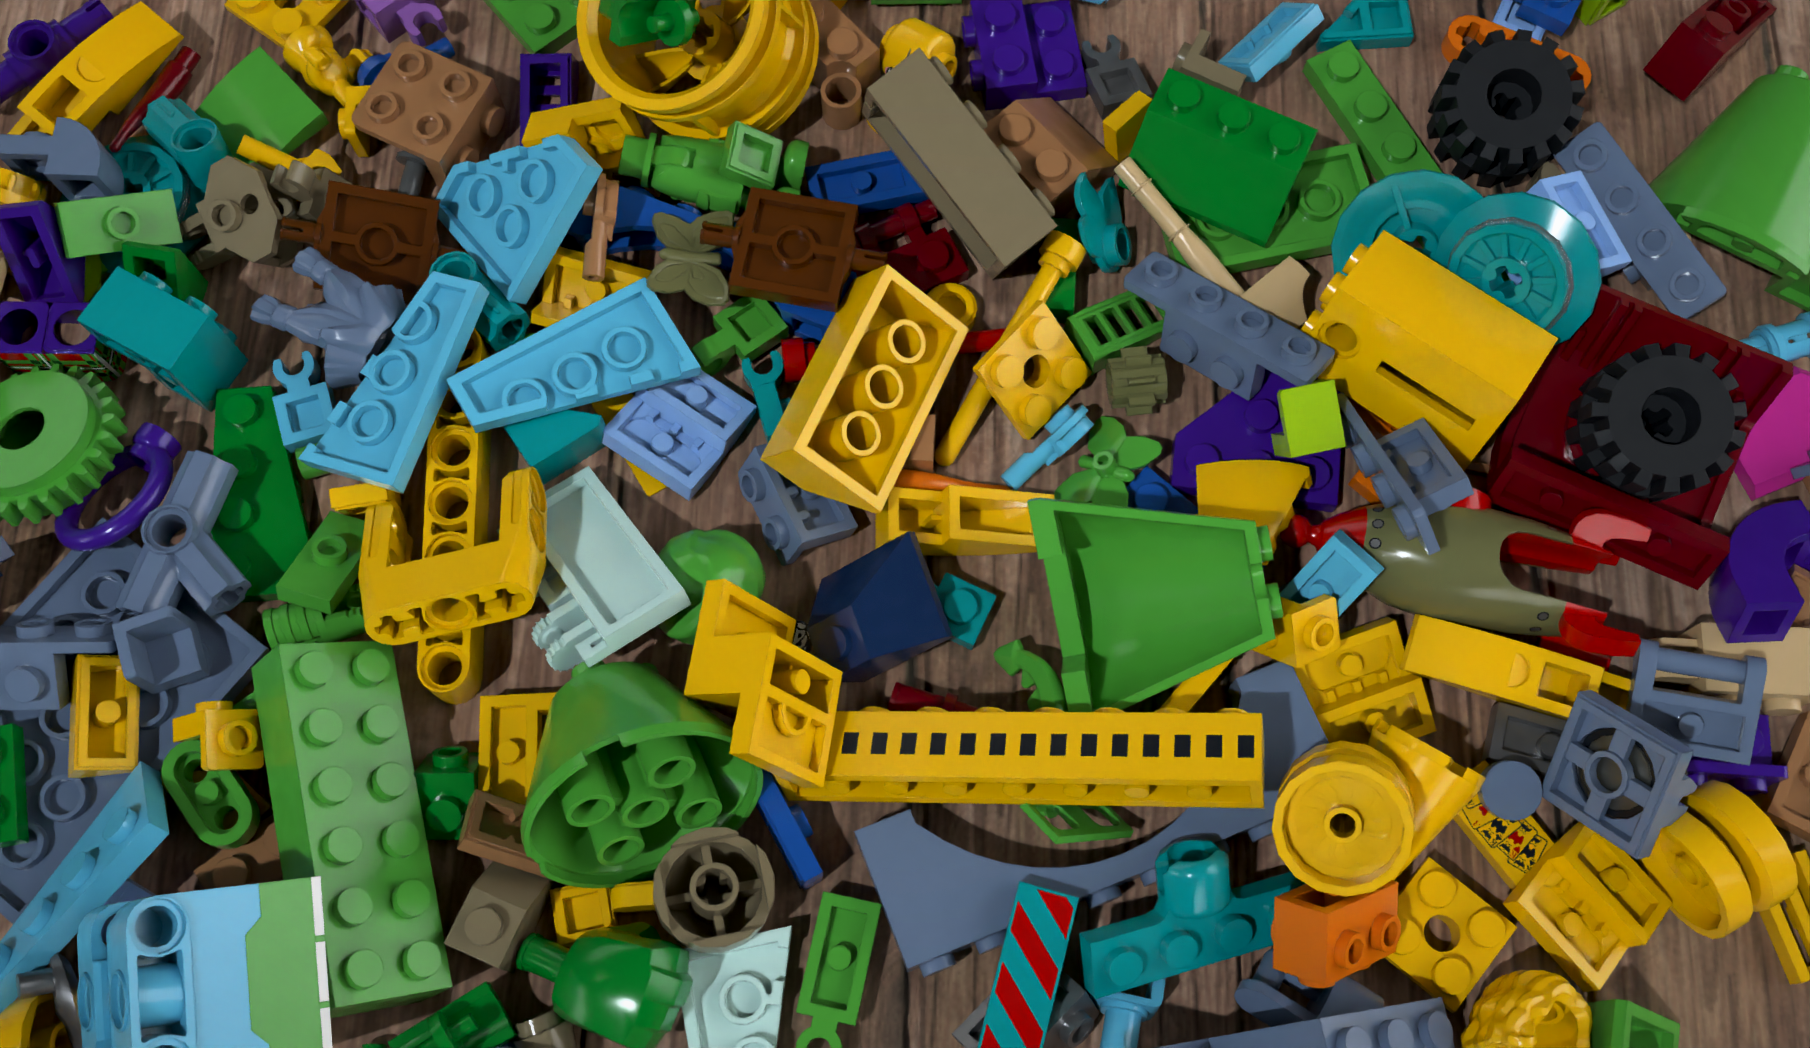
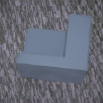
(160, 649)

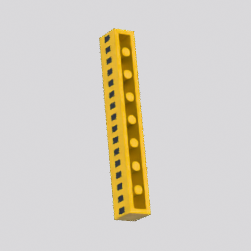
(1044, 758)

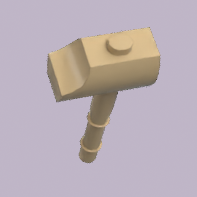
(1276, 293)

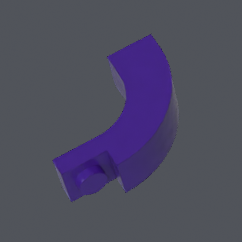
(1752, 587)

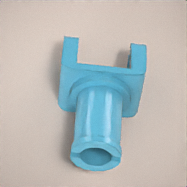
(1125, 1013)

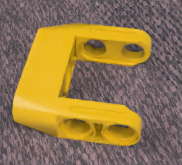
(459, 588)

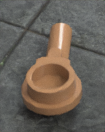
(602, 207)

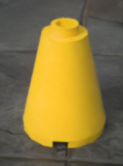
(1435, 781)

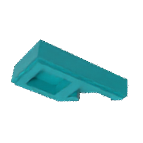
(1370, 26)

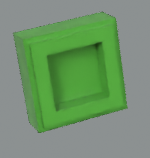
(750, 156)

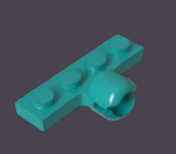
(1191, 925)

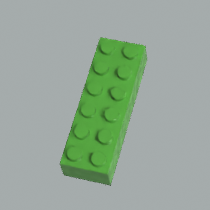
(353, 817)

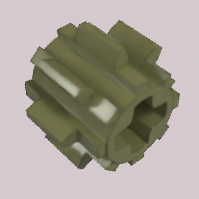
(1136, 380)

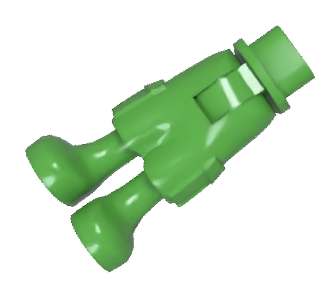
(690, 168)

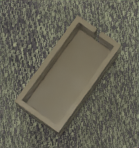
(957, 162)

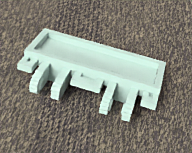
(598, 577)

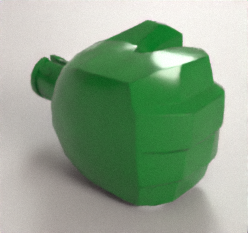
(614, 981)

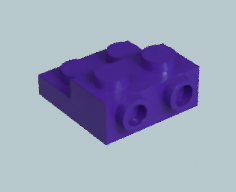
(1023, 51)

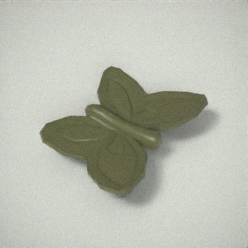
(687, 261)

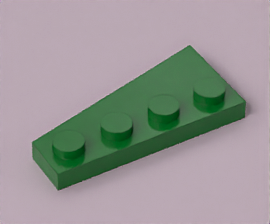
(263, 513)

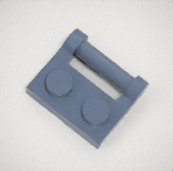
(1707, 724)

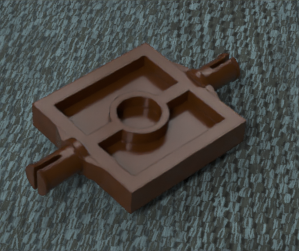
(374, 235)
(793, 249)

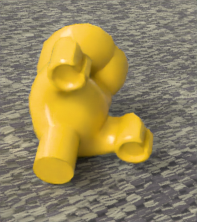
(312, 53)

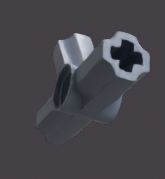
(197, 560)

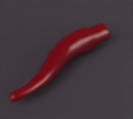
(169, 83)

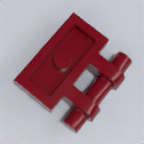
(926, 258)

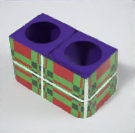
(20, 358)

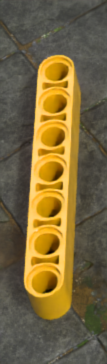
(441, 535)

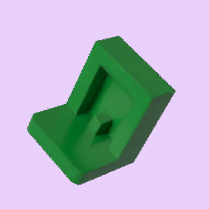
(444, 789)

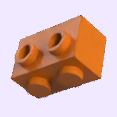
(1332, 935)

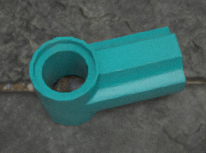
(186, 137)
(500, 321)

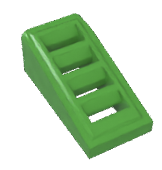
(1080, 326)

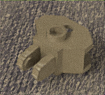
(241, 217)

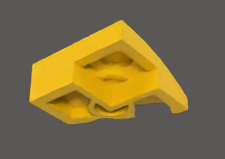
(596, 126)

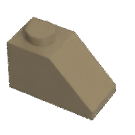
(500, 915)

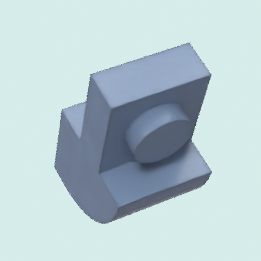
(69, 159)

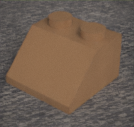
(1050, 149)

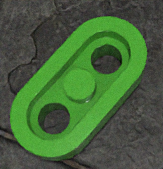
(210, 799)

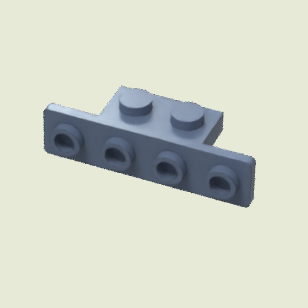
(1655, 242)
(1223, 332)
(1408, 472)
(35, 662)

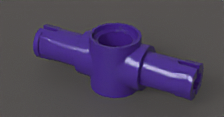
(40, 46)

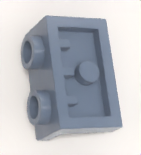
(789, 515)

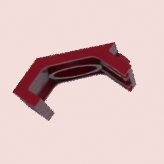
(1535, 468)

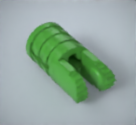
(304, 625)

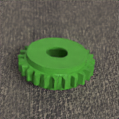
(54, 440)

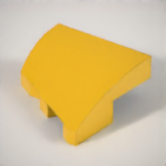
(1252, 491)

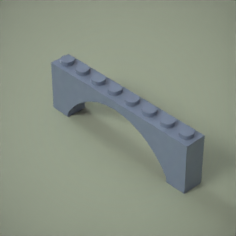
(953, 899)

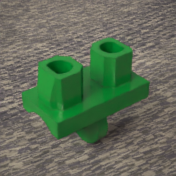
(650, 20)
(467, 1022)

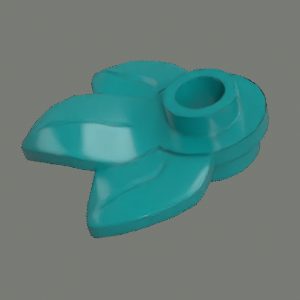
(1101, 224)

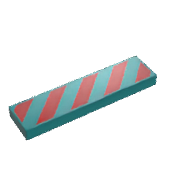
(1028, 968)

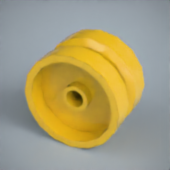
(1339, 854)
(1721, 861)

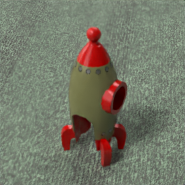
(1466, 576)

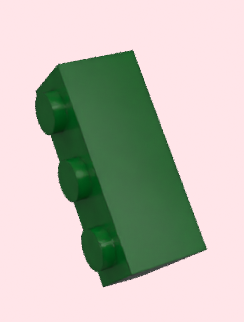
(1220, 156)

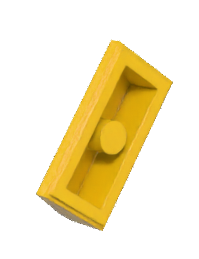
(102, 718)

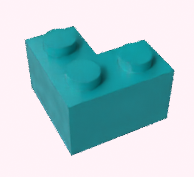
(165, 335)

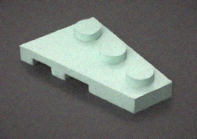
(738, 993)

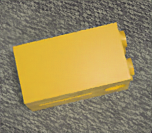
(1425, 345)

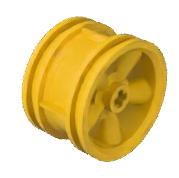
(745, 68)

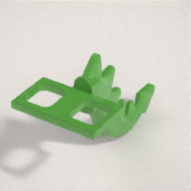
(1051, 693)

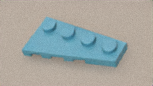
(585, 358)
(394, 407)
(88, 876)

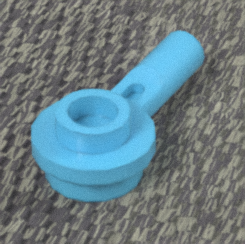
(1065, 430)

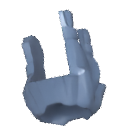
(348, 325)

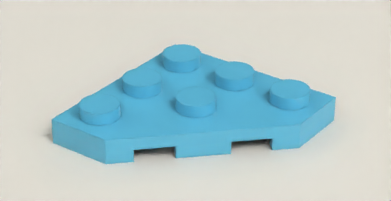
(517, 208)

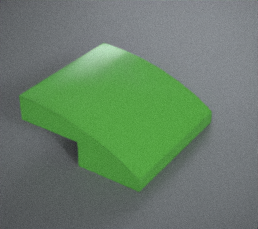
(263, 104)

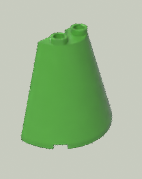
(1750, 181)
(1149, 596)

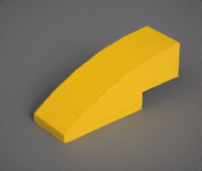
(959, 520)

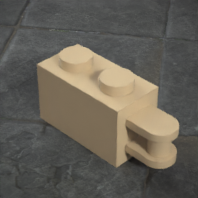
(1787, 667)

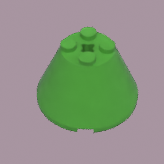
(627, 775)

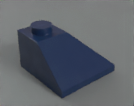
(877, 611)

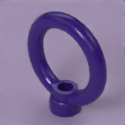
(151, 451)

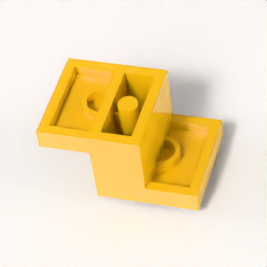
(770, 687)

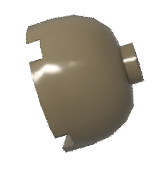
(713, 890)

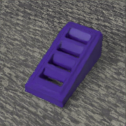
(546, 66)

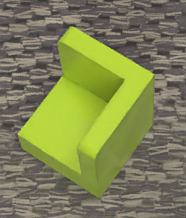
(1309, 420)

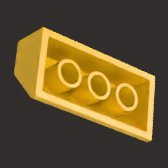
(866, 391)

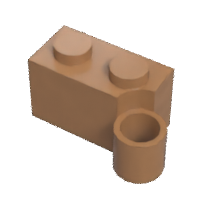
(844, 67)

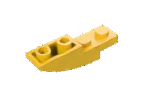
(100, 72)
(1505, 668)

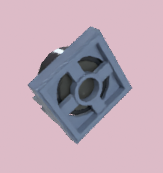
(1619, 769)

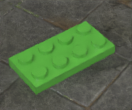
(1307, 221)

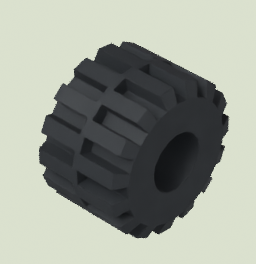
(1509, 81)
(1687, 416)

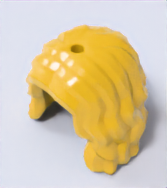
(1529, 1012)

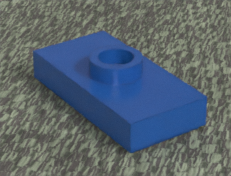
(789, 831)

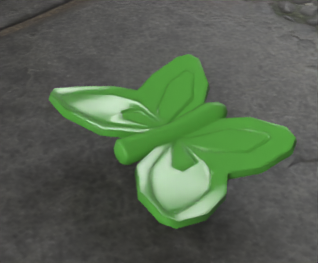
(1110, 467)

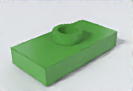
(107, 222)
(325, 565)

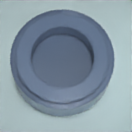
(1510, 790)

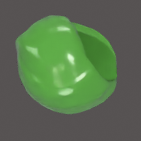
(706, 556)

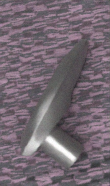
(63, 984)

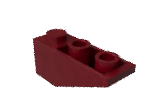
(1706, 43)

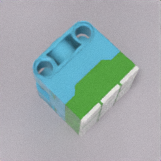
(207, 969)

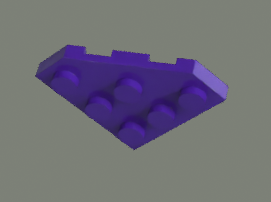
(1243, 432)

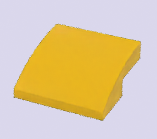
(1365, 684)
(1587, 905)

